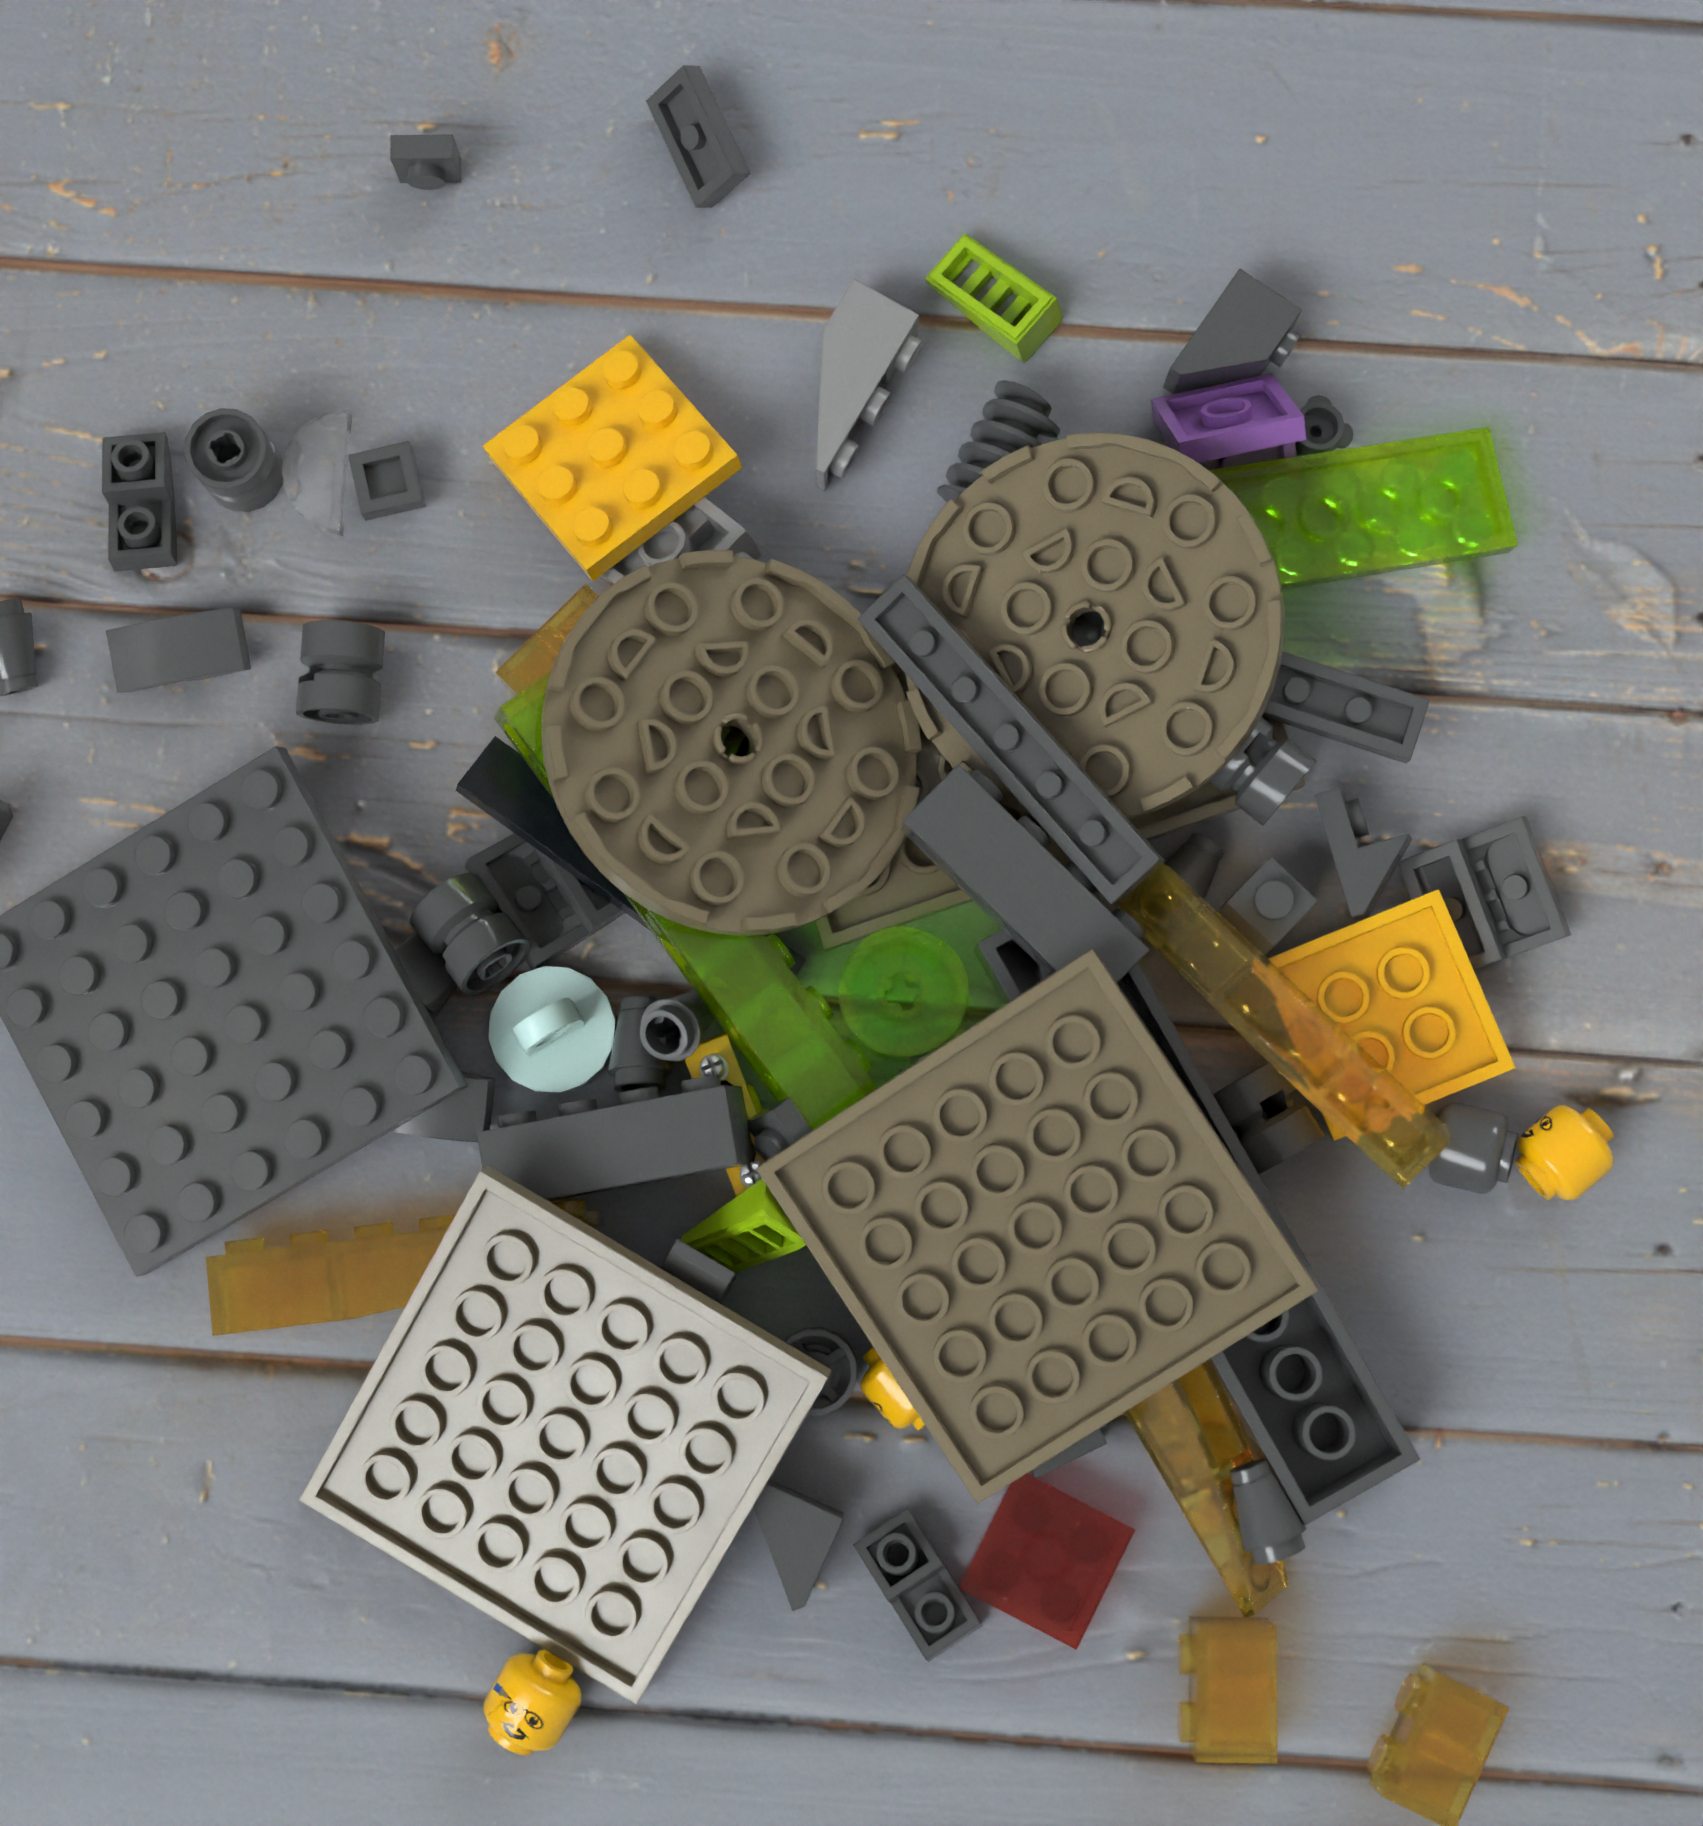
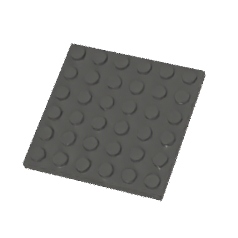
(216, 1012)

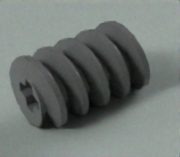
(1008, 425)

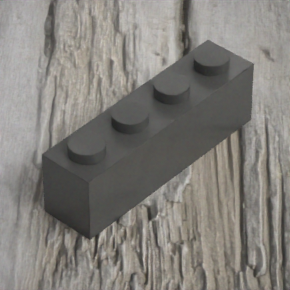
(1016, 879)
(622, 1144)

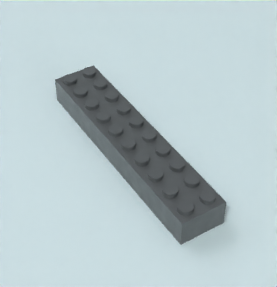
(1298, 1377)

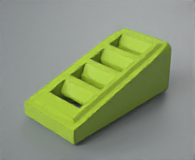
(1023, 324)
(752, 1220)

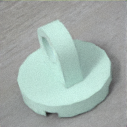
(552, 1029)

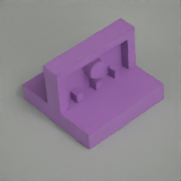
(1231, 422)

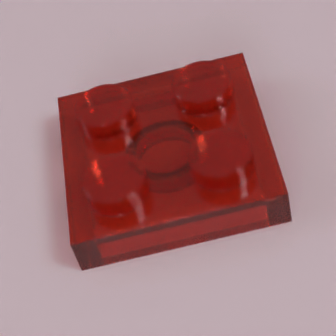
(1046, 1559)

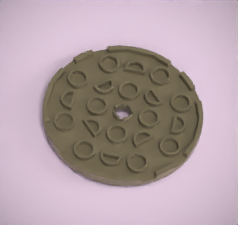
(1168, 567)
(643, 762)

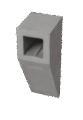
(859, 355)

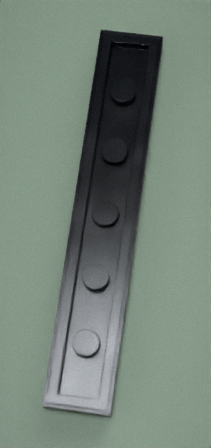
(515, 797)

